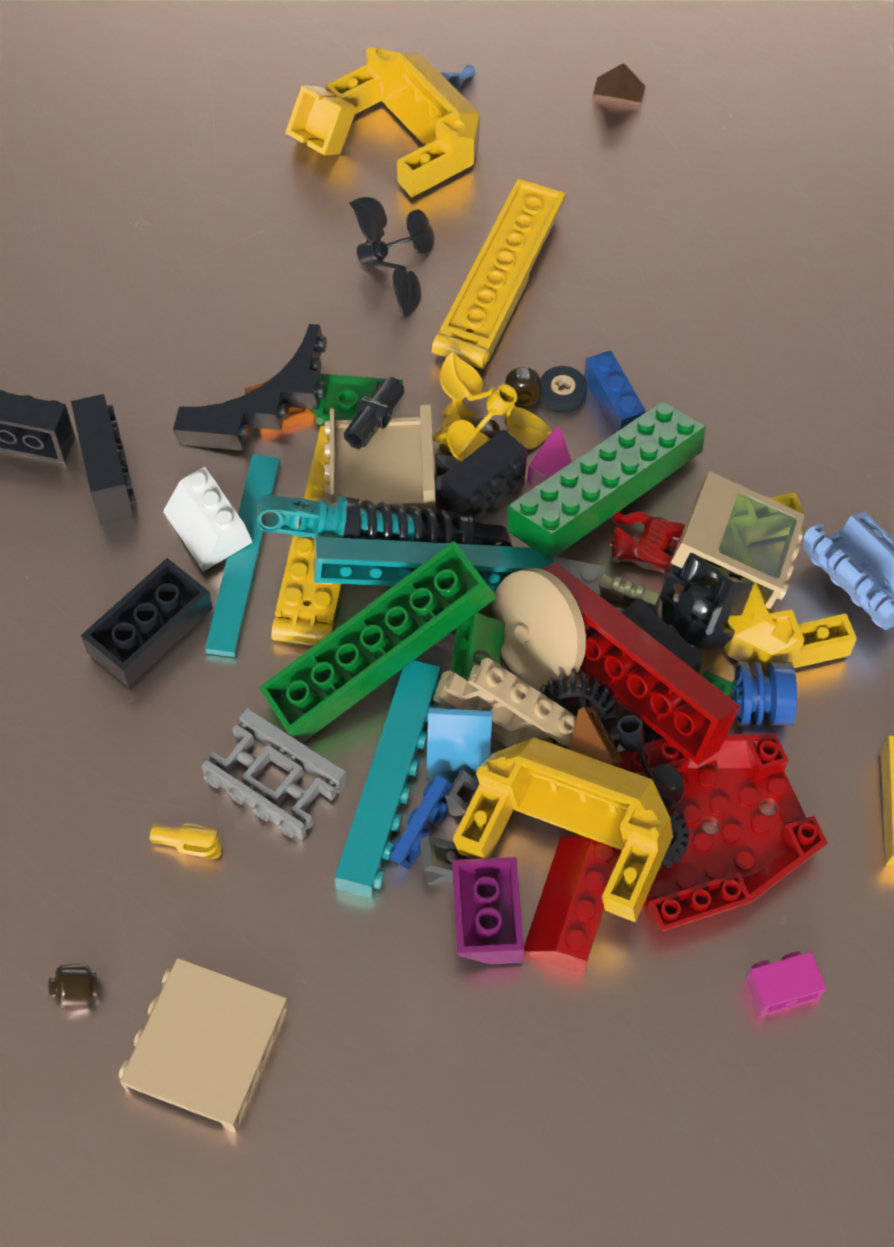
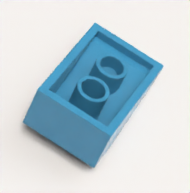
(457, 742)

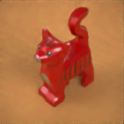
(650, 550)

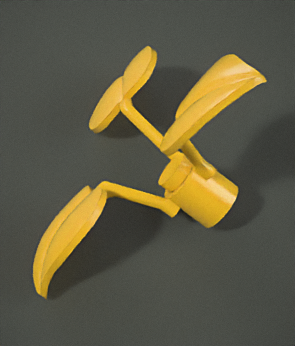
(462, 381)

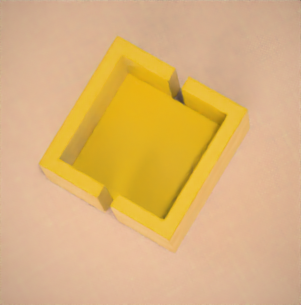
(322, 117)

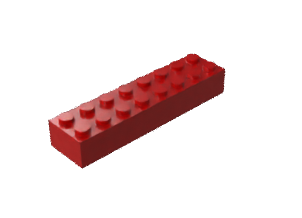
(650, 677)

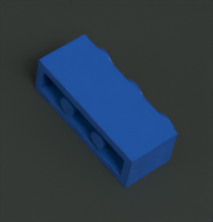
(612, 390)

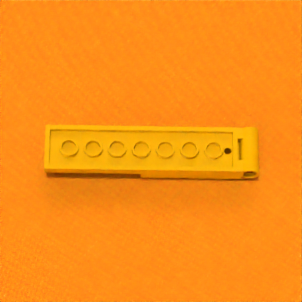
(499, 274)
(307, 609)

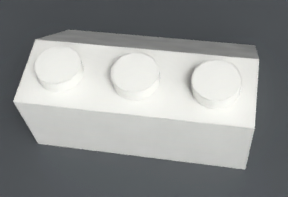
(205, 520)

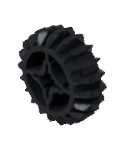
(579, 692)

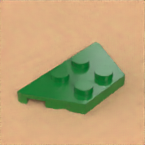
(344, 396)

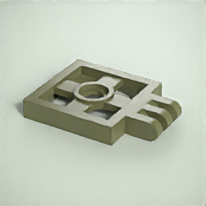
(626, 592)

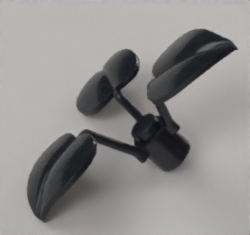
(372, 221)
(632, 736)

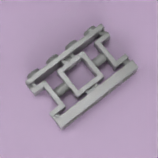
(287, 754)

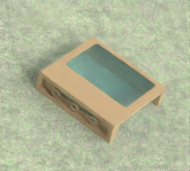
(742, 534)

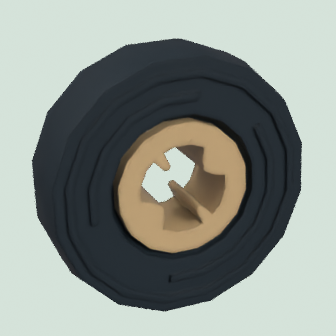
(563, 400)

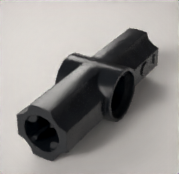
(374, 413)

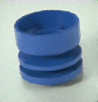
(770, 693)

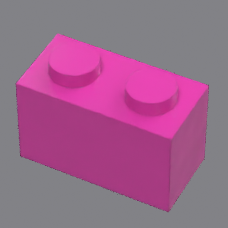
(785, 983)

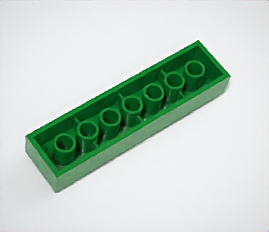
(605, 480)
(377, 642)

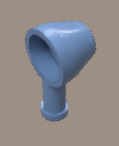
(456, 78)

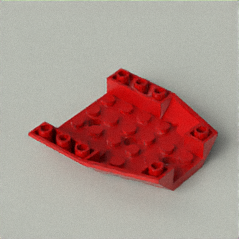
(750, 847)

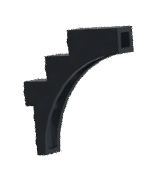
(230, 422)

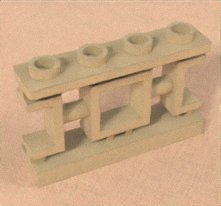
(516, 707)

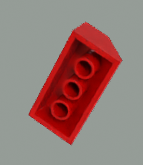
(571, 903)

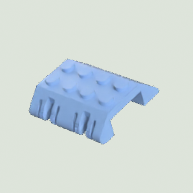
(859, 562)

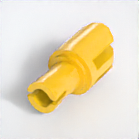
(189, 839)

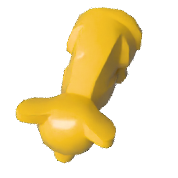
(454, 411)

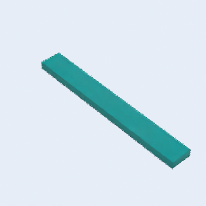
(241, 566)

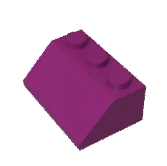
(488, 910)

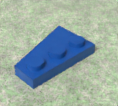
(421, 819)

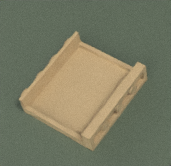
(390, 469)
(205, 1043)

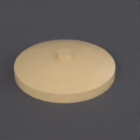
(541, 626)

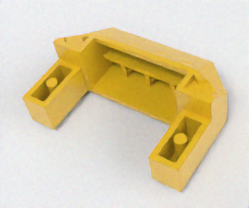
(425, 105)
(778, 636)
(581, 798)

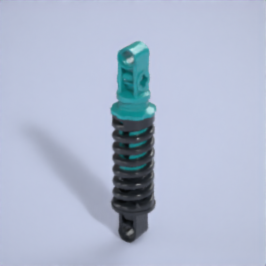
(373, 522)

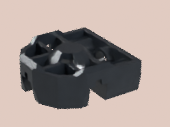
(690, 609)

